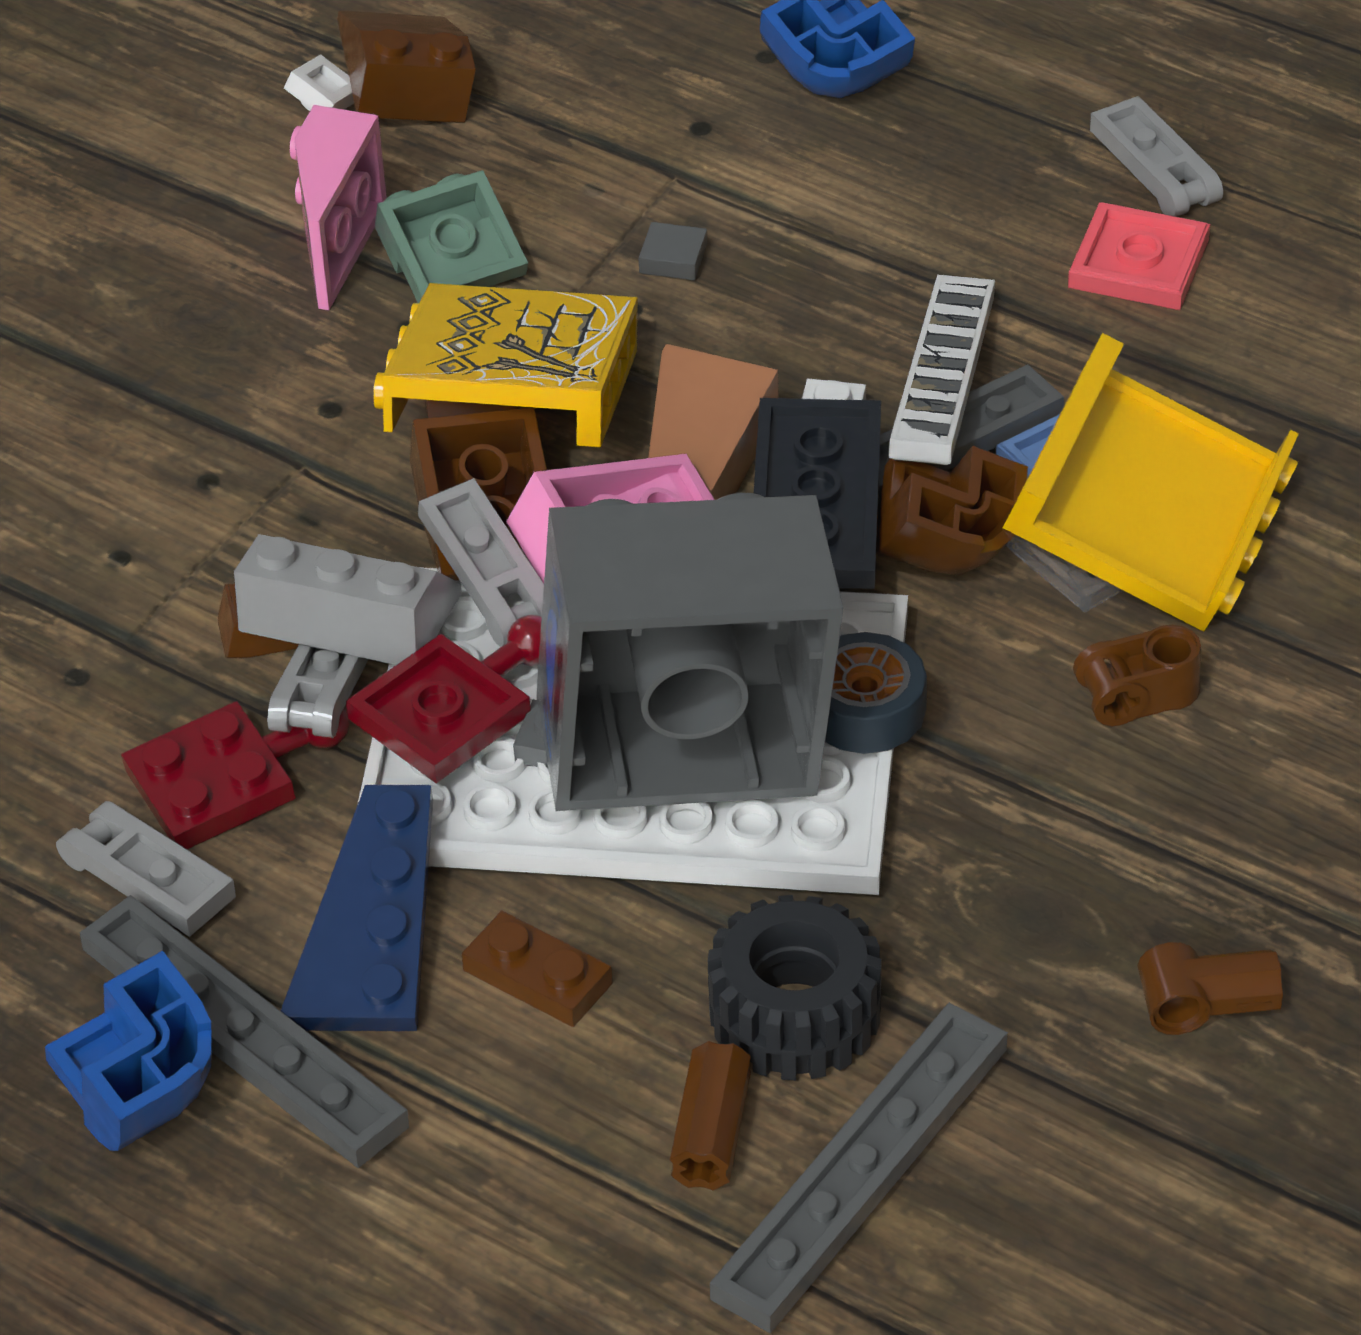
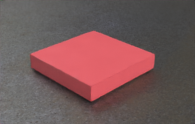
(1139, 256)

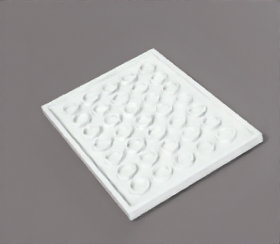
(506, 820)

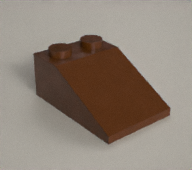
(407, 65)
(491, 447)

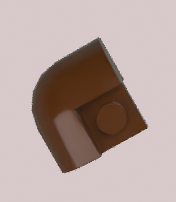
(948, 518)

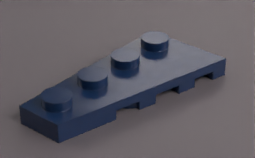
(369, 929)

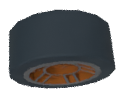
(875, 694)

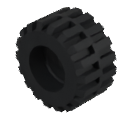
(795, 945)

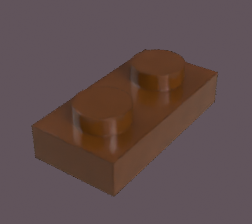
(537, 968)

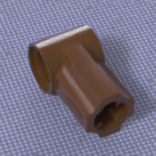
(1190, 988)

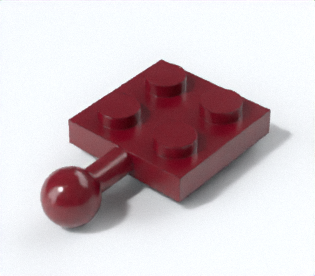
(445, 702)
(217, 772)

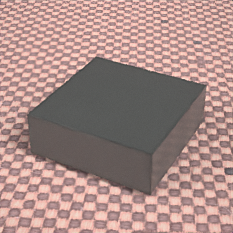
(673, 251)

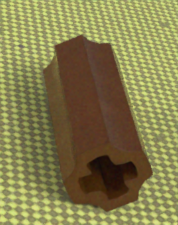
(710, 1115)

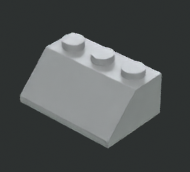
(340, 599)

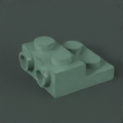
(450, 235)

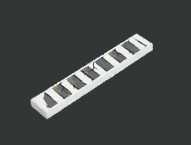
(942, 370)

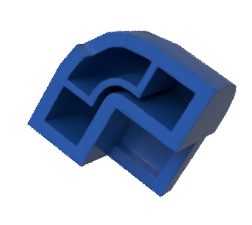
(836, 44)
(139, 1057)

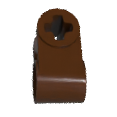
(1144, 675)

